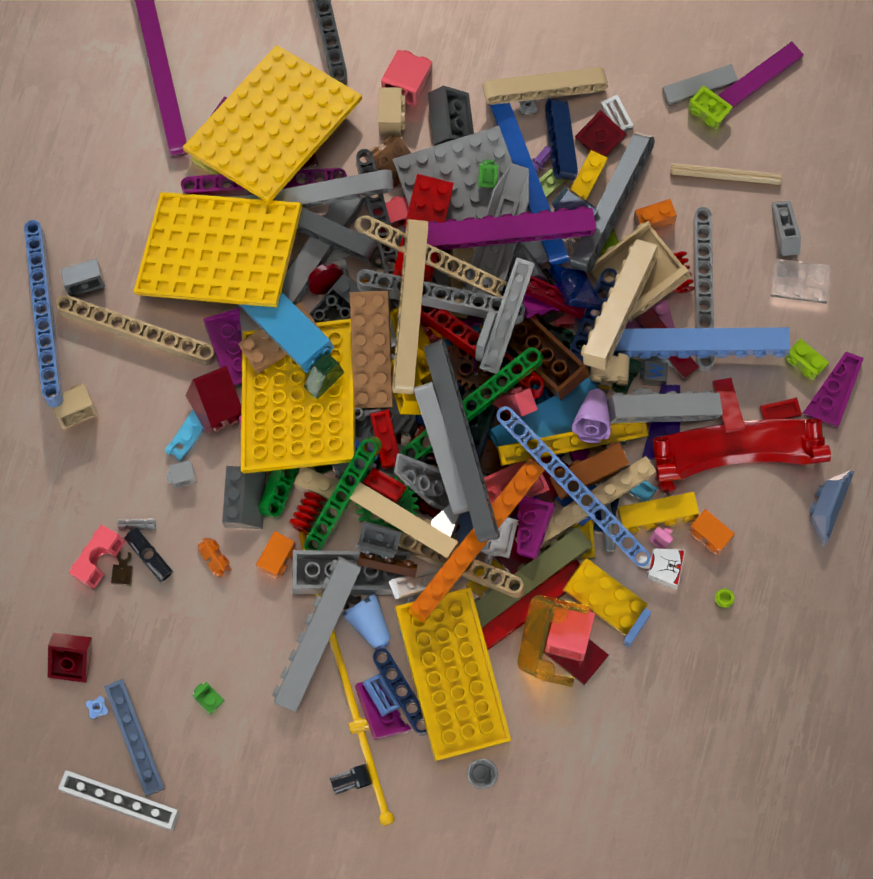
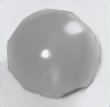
(482, 773)

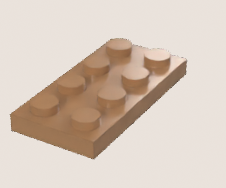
(262, 350)

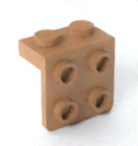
(385, 153)

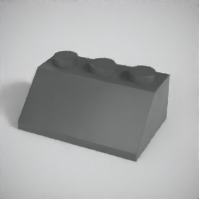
(449, 114)
(242, 498)

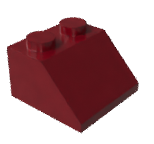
(69, 657)

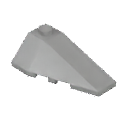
(423, 480)

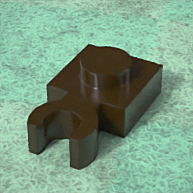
(122, 573)

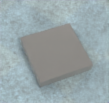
(484, 336)

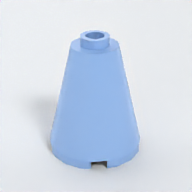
(369, 621)

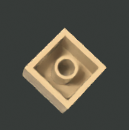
(391, 111)
(75, 406)

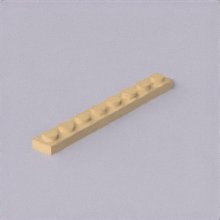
(606, 493)

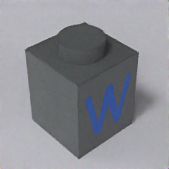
(654, 373)

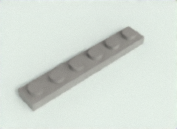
(507, 315)

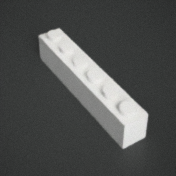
(119, 800)

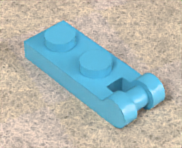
(186, 437)

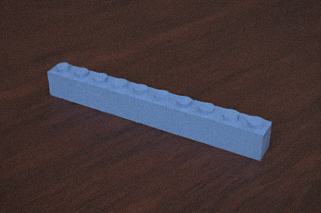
(704, 342)

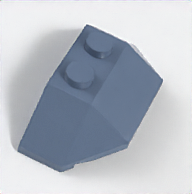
(828, 504)

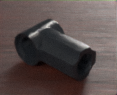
(355, 778)

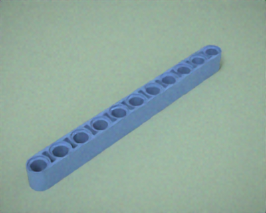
(46, 319)
(583, 490)

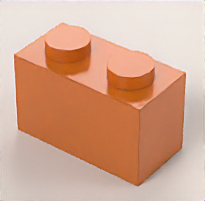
(657, 214)
(711, 532)
(276, 555)

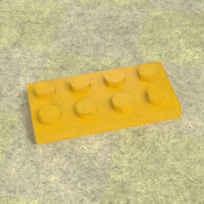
(605, 596)

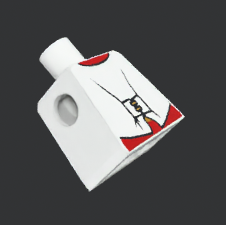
(665, 566)

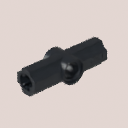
(141, 545)

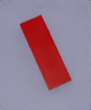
(732, 415)
(384, 430)

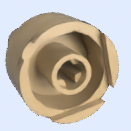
(616, 371)

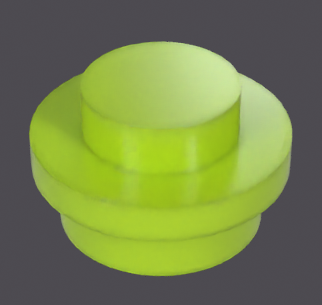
(724, 598)

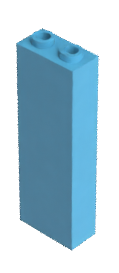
(291, 332)
(550, 419)

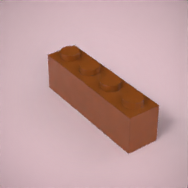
(594, 469)

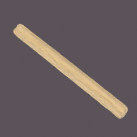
(726, 174)

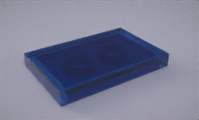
(576, 288)

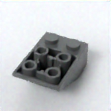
(336, 302)

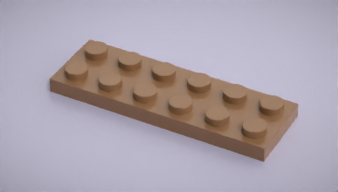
(371, 349)

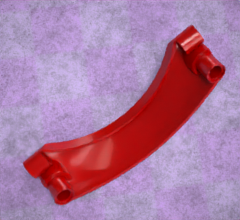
(761, 441)

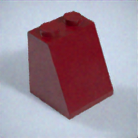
(215, 400)

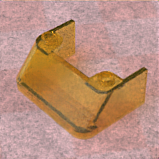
(540, 613)

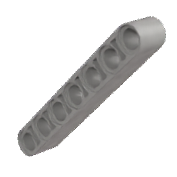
(441, 446)

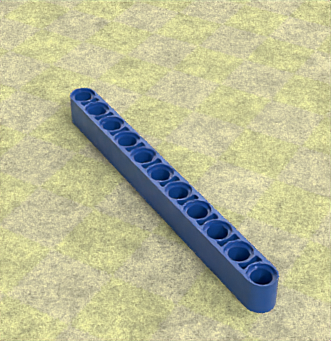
(520, 156)

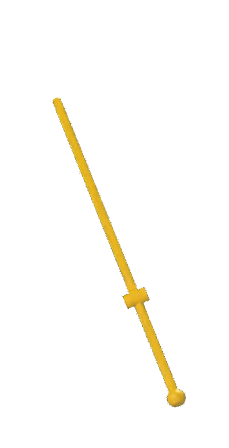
(358, 725)

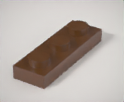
(392, 565)

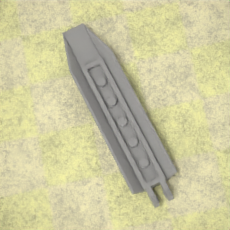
(508, 197)

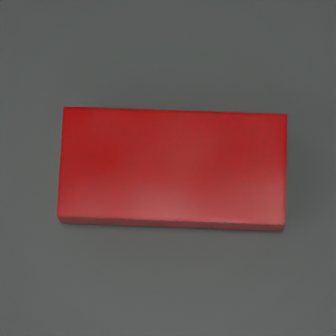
(781, 410)
(385, 485)

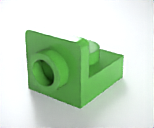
(488, 174)
(207, 697)

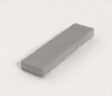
(689, 87)

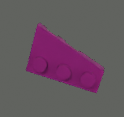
(533, 523)
(380, 726)

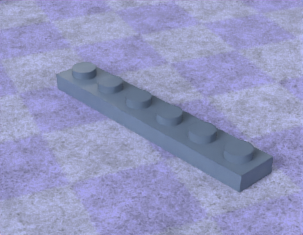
(134, 738)

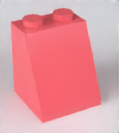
(408, 73)
(571, 636)

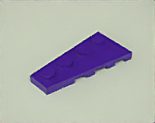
(660, 428)

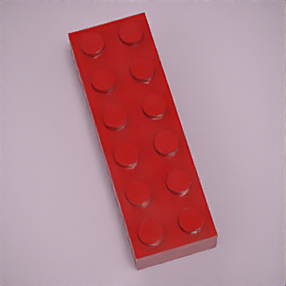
(427, 203)

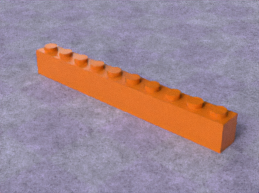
(470, 546)

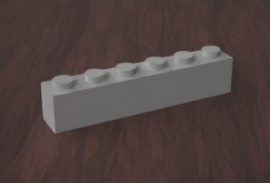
(664, 407)

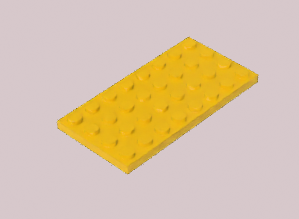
(453, 676)

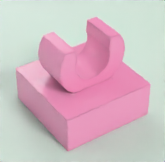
(661, 538)

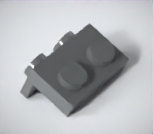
(379, 540)

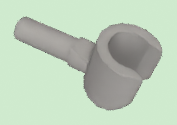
(362, 416)

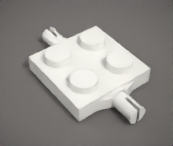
(501, 545)

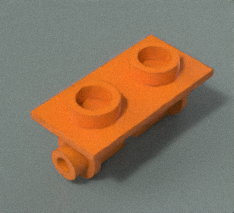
(210, 549)

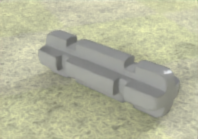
(141, 524)

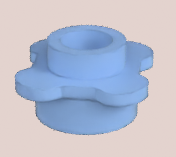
(96, 712)

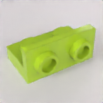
(709, 107)
(806, 359)

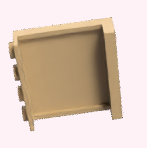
(665, 275)

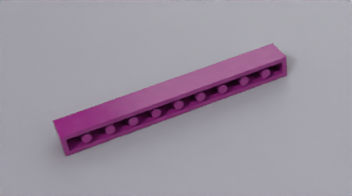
(511, 229)

